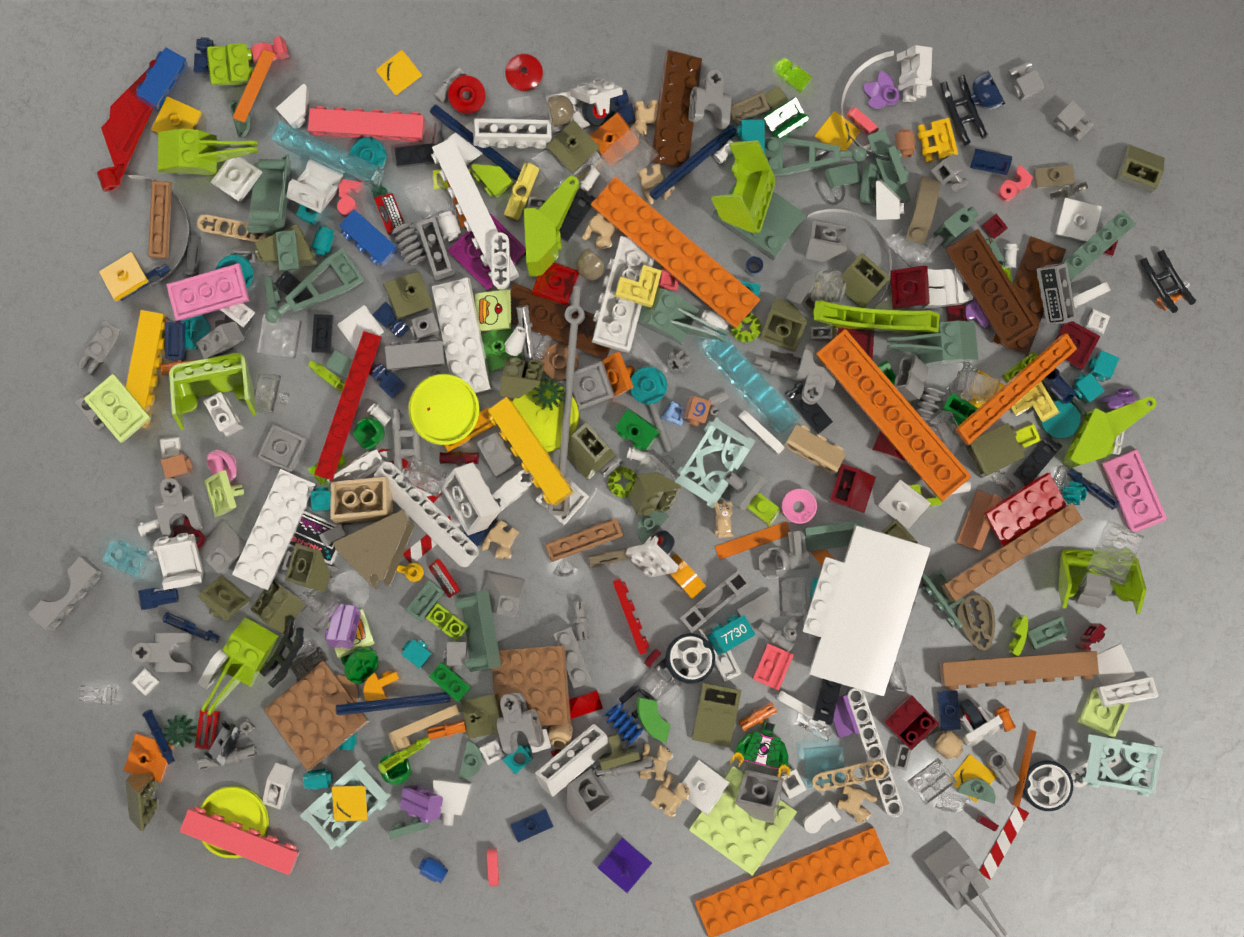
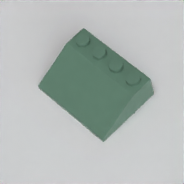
(779, 225)

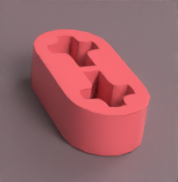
(861, 121)
(493, 867)

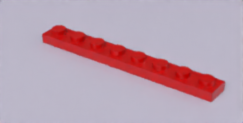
(347, 406)

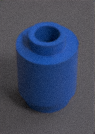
(432, 869)

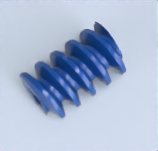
(623, 723)

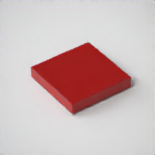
(556, 283)

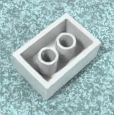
(470, 498)

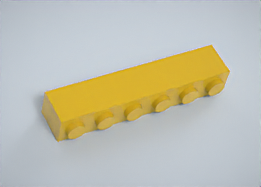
(146, 358)
(531, 451)

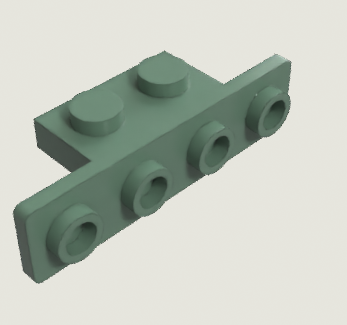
(891, 171)
(932, 587)

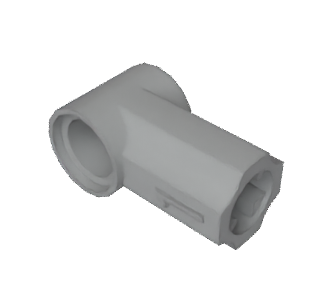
(797, 550)
(1002, 770)

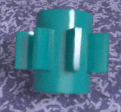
(1074, 493)

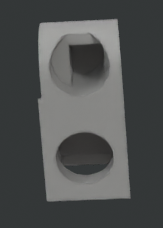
(89, 413)

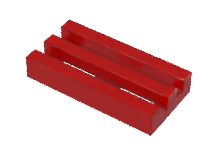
(207, 731)

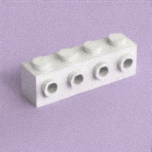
(511, 133)
(573, 760)

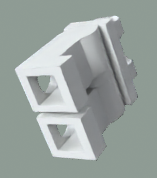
(915, 72)
(946, 289)
(223, 414)

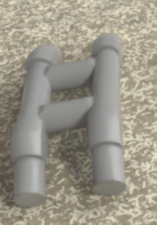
(397, 434)

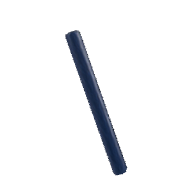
(465, 133)
(692, 162)
(393, 703)

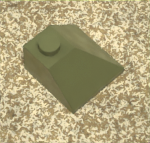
(784, 325)
(308, 568)

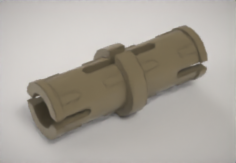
(607, 557)

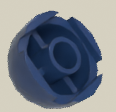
(986, 92)

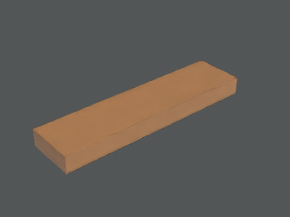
(160, 219)
(584, 539)

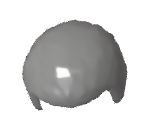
(773, 562)

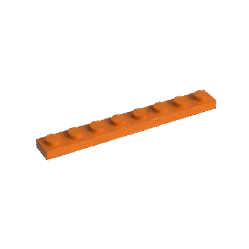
(1016, 389)

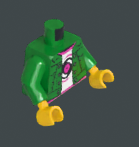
(763, 750)

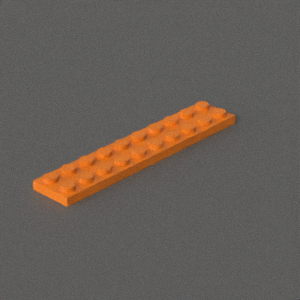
(675, 252)
(893, 415)
(791, 882)

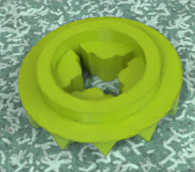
(745, 336)
(615, 476)

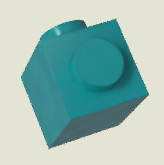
(1103, 366)
(1087, 388)
(321, 499)
(416, 652)

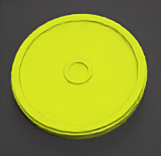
(451, 412)
(546, 423)
(236, 805)

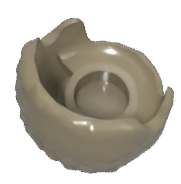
(560, 110)
(590, 265)

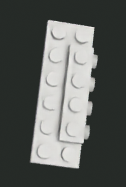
(619, 317)

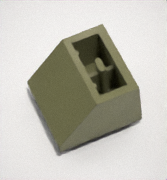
(1141, 169)
(863, 280)
(520, 377)
(588, 451)
(653, 493)
(277, 605)

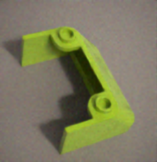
(752, 191)
(208, 378)
(1074, 567)

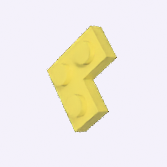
(640, 292)
(1040, 400)

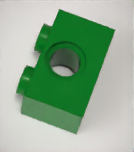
(450, 681)

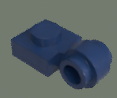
(201, 59)
(625, 111)
(386, 317)
(391, 384)

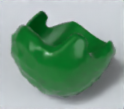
(369, 432)
(398, 773)

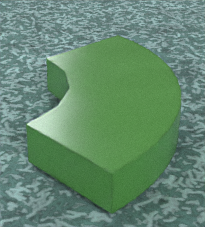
(651, 720)

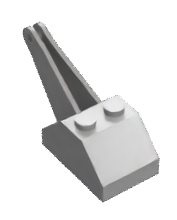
(960, 879)

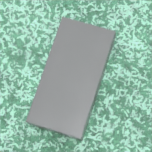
(758, 607)

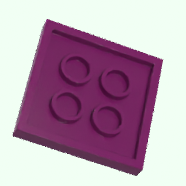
(469, 257)

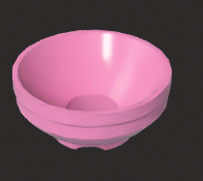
(222, 461)
(808, 501)

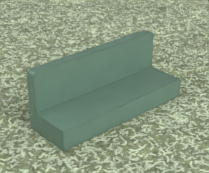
(830, 535)

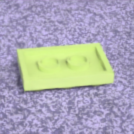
(117, 408)

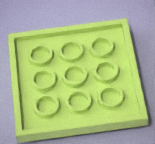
(736, 832)

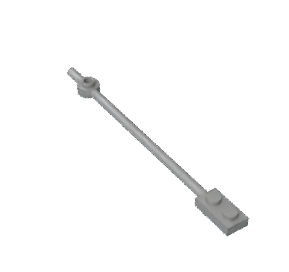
(563, 508)

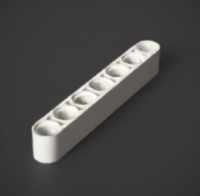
(429, 517)
(867, 744)

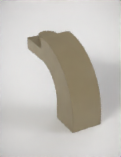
(924, 209)

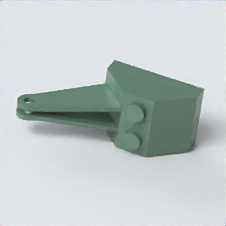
(674, 318)
(952, 344)

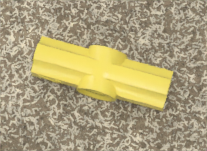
(526, 181)

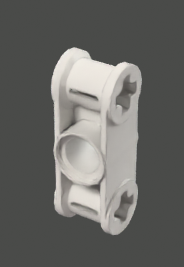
(512, 489)

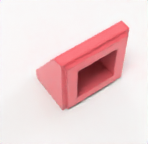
(668, 281)

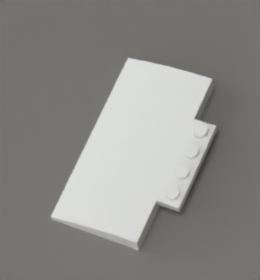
(864, 609)

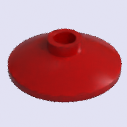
(524, 81)
(475, 90)

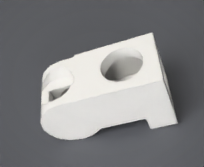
(814, 821)

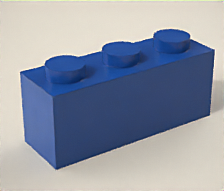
(161, 78)
(368, 238)

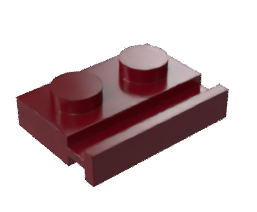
(1093, 634)

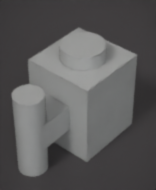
(1027, 83)
(1070, 118)
(948, 171)

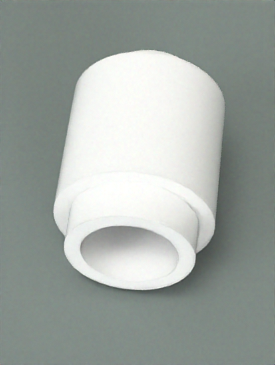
(449, 226)
(714, 319)

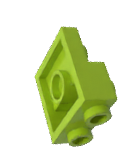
(229, 64)

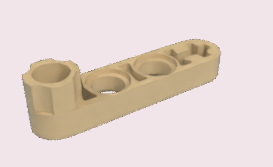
(232, 230)
(399, 737)
(850, 777)

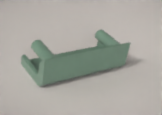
(269, 196)
(481, 631)

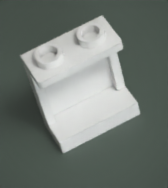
(315, 186)
(179, 561)

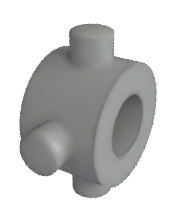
(246, 727)

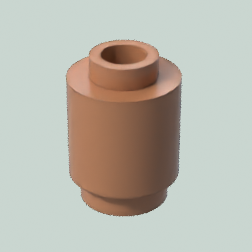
(905, 142)

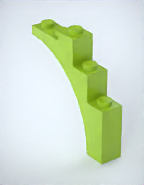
(876, 320)

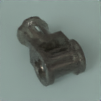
(305, 665)

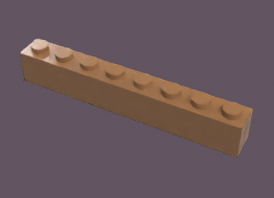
(1010, 553)
(1019, 668)

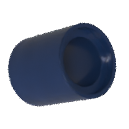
(754, 273)

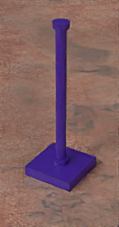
(624, 865)

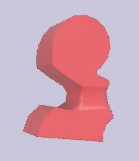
(279, 48)
(1010, 188)
(347, 204)

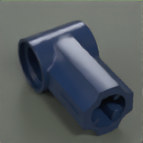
(1058, 387)
(154, 597)

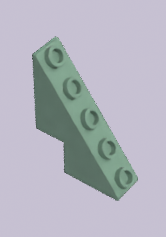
(1098, 243)

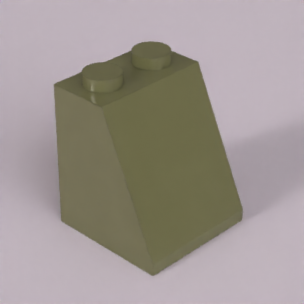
(268, 252)
(995, 450)

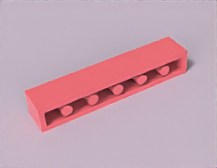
(363, 124)
(240, 841)

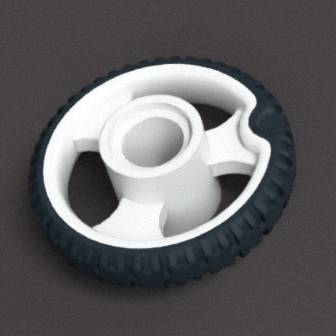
(674, 652)
(1057, 771)

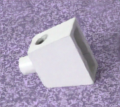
(454, 798)

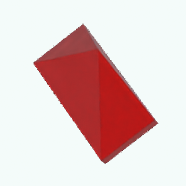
(585, 704)

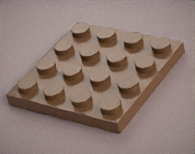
(540, 677)
(309, 718)

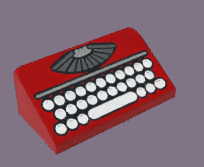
(389, 212)
(444, 578)

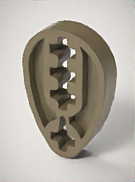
(987, 616)

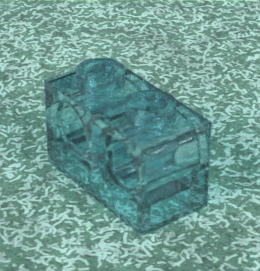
(125, 562)

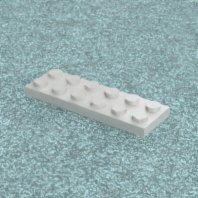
(462, 333)
(274, 529)

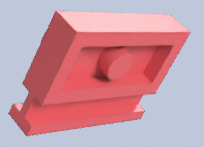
(773, 666)

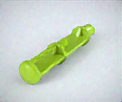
(326, 375)
(399, 757)

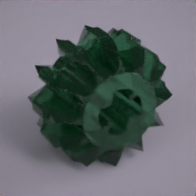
(554, 398)
(187, 731)

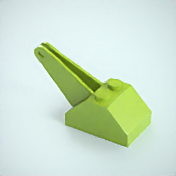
(196, 151)
(543, 227)
(1099, 429)
(247, 653)

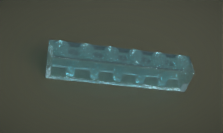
(328, 155)
(752, 383)

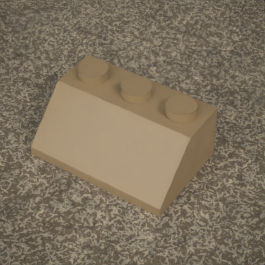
(815, 449)
(361, 500)

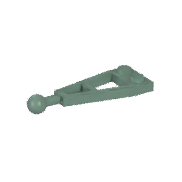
(775, 155)
(343, 268)

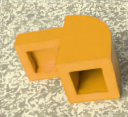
(687, 578)
(374, 686)

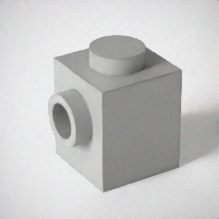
(425, 326)
(456, 654)

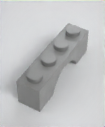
(82, 575)
(715, 600)

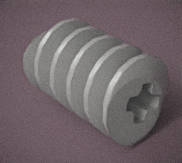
(408, 244)
(928, 402)

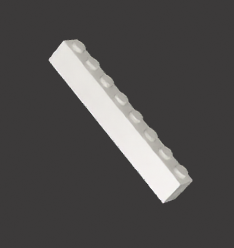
(470, 205)

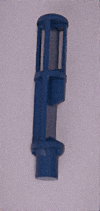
(159, 271)
(1094, 489)
(190, 627)
(156, 731)

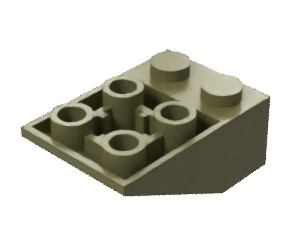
(716, 714)
(141, 799)

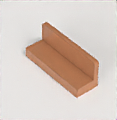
(976, 524)

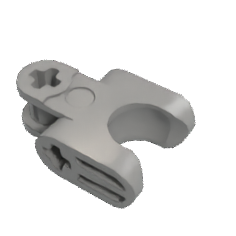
(711, 97)
(814, 376)
(176, 505)
(162, 652)
(517, 719)

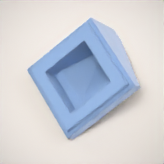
(674, 413)

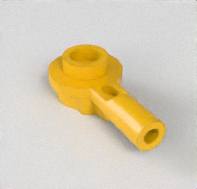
(413, 572)

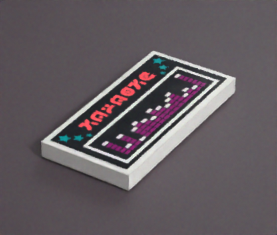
(308, 535)

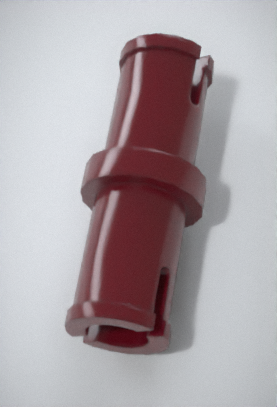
(459, 458)

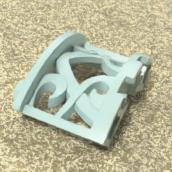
(738, 452)
(1144, 753)
(319, 807)

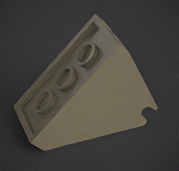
(378, 548)

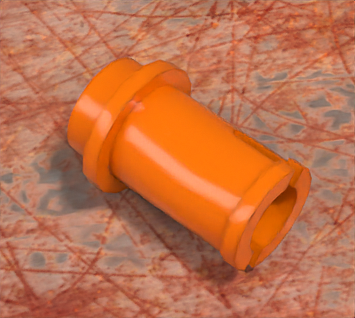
(1008, 723)

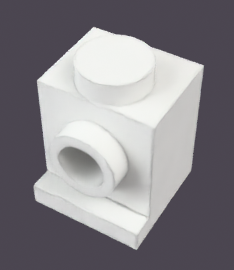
(795, 788)

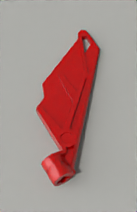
(123, 133)

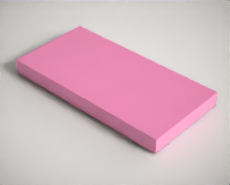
(208, 292)
(1134, 491)

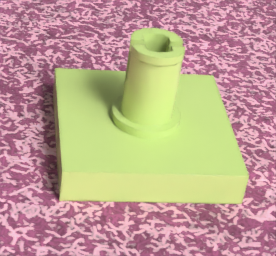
(221, 493)

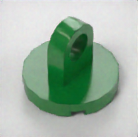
(360, 664)

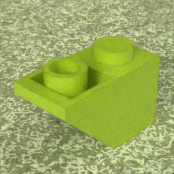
(494, 177)

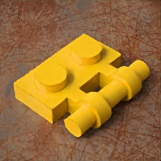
(943, 138)

